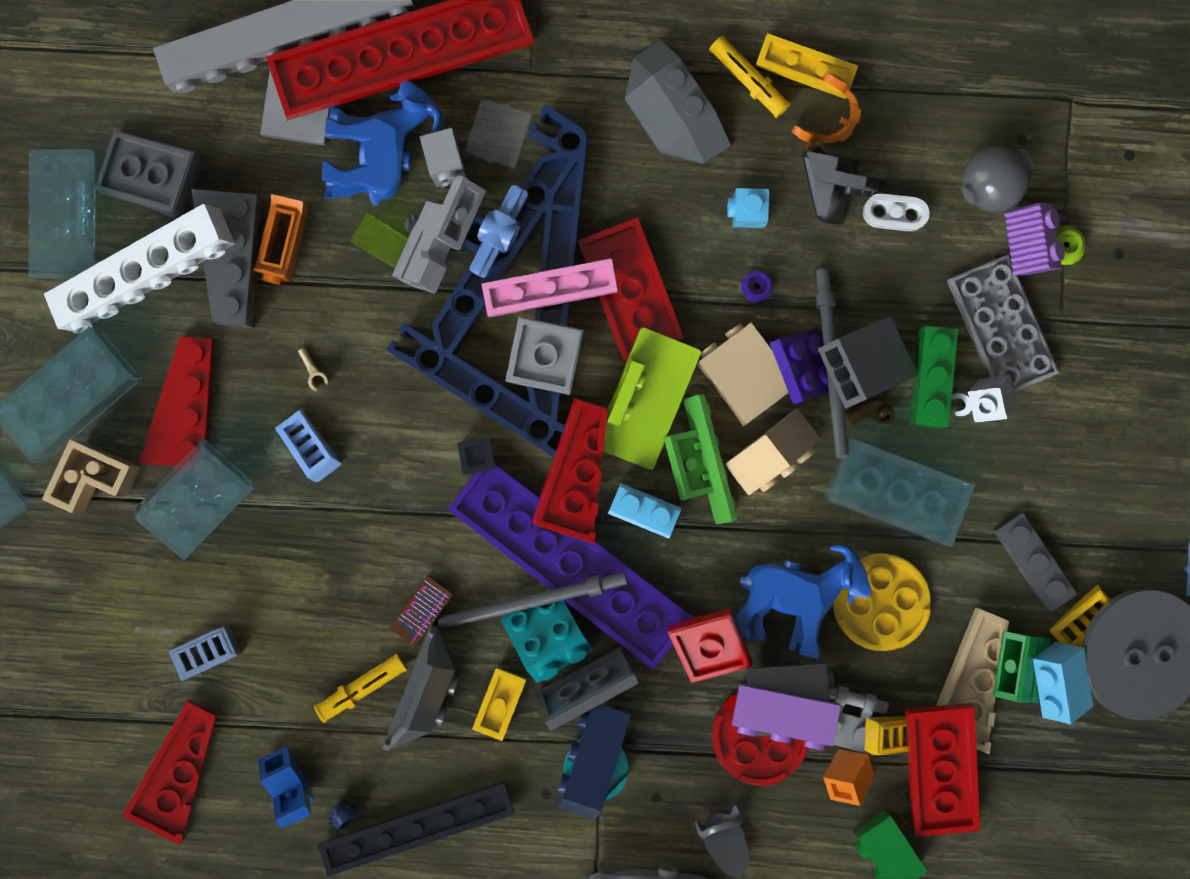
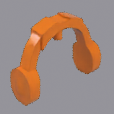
(846, 131)

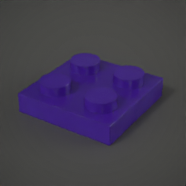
(801, 364)

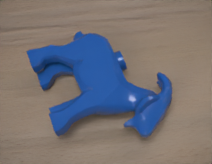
(382, 145)
(800, 594)

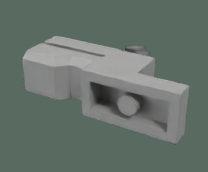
(436, 232)

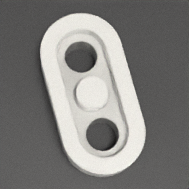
(894, 212)

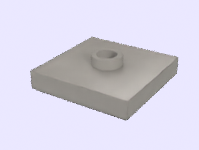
(301, 129)
(544, 355)

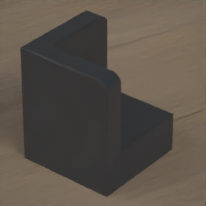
(476, 455)

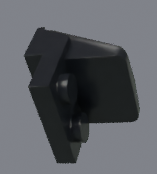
(833, 181)

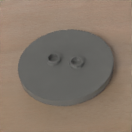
(1140, 654)

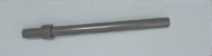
(826, 303)
(593, 586)

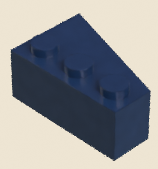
(593, 761)

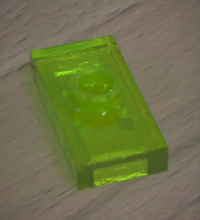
(379, 240)

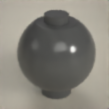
(997, 177)

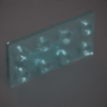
(61, 212)

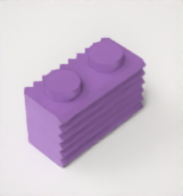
(1034, 239)

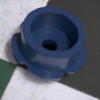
(343, 815)

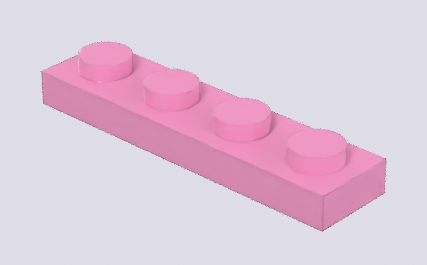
(549, 288)

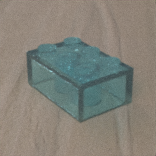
(193, 499)

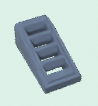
(227, 640)

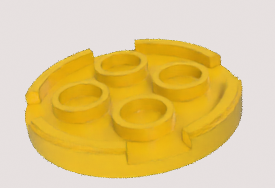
(893, 611)

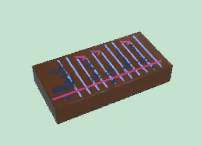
(421, 611)

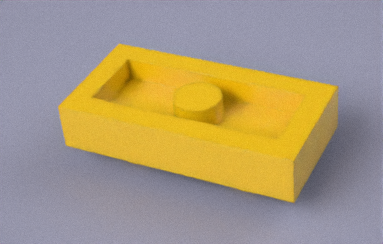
(499, 703)

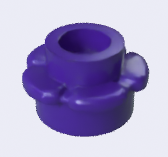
(763, 280)

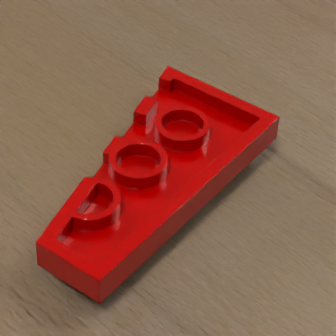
(183, 406)
(571, 487)
(170, 783)

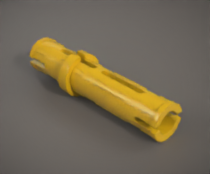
(723, 49)
(328, 708)

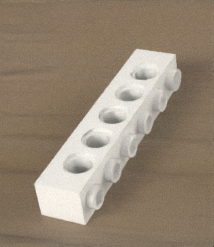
(70, 298)

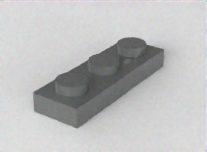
(1035, 562)

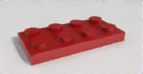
(641, 292)
(943, 769)

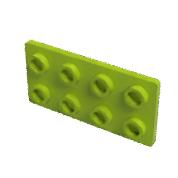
(648, 397)

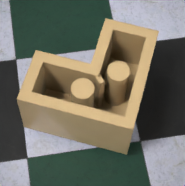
(774, 453)
(84, 470)

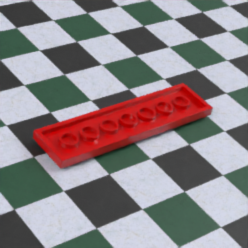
(396, 52)

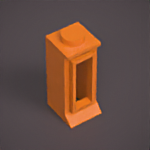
(272, 272)

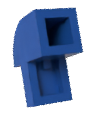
(287, 785)

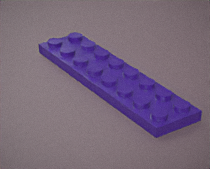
(630, 614)

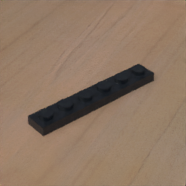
(416, 828)

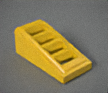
(1077, 611)
(875, 735)

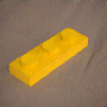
(803, 64)

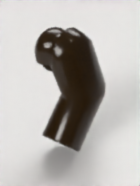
(873, 409)

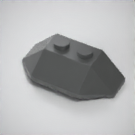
(673, 107)
(425, 692)

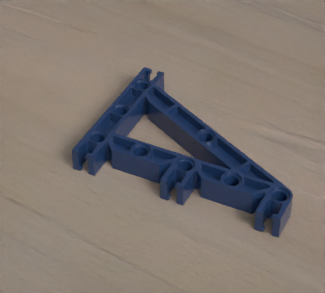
(561, 180)

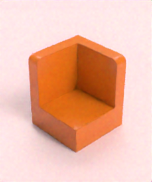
(849, 777)

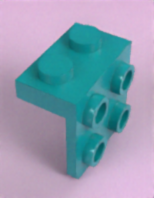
(546, 639)

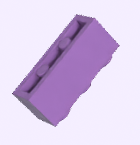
(785, 716)

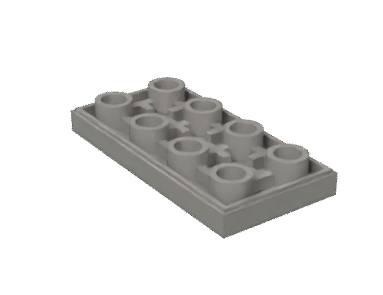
(1003, 323)

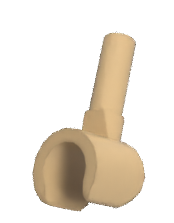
(312, 369)

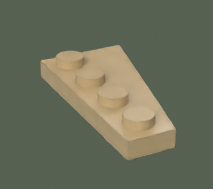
(975, 671)

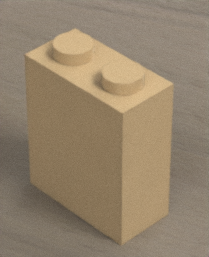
(744, 372)

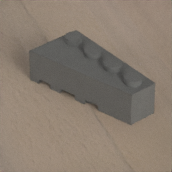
(231, 277)

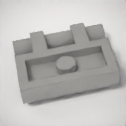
(851, 728)

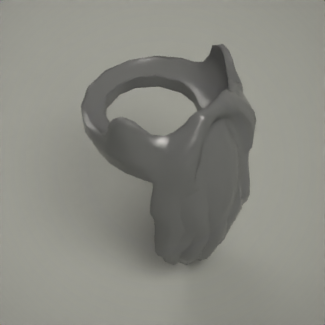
(726, 841)

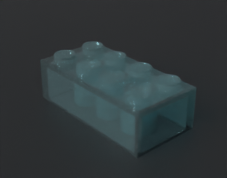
(66, 395)
(899, 493)

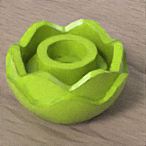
(1076, 243)

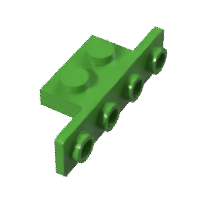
(698, 461)

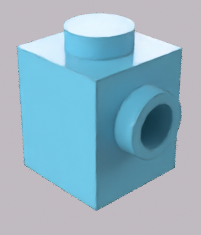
(749, 208)

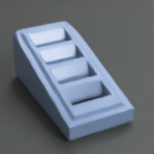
(322, 468)

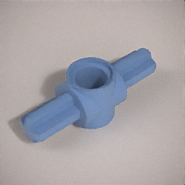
(498, 231)

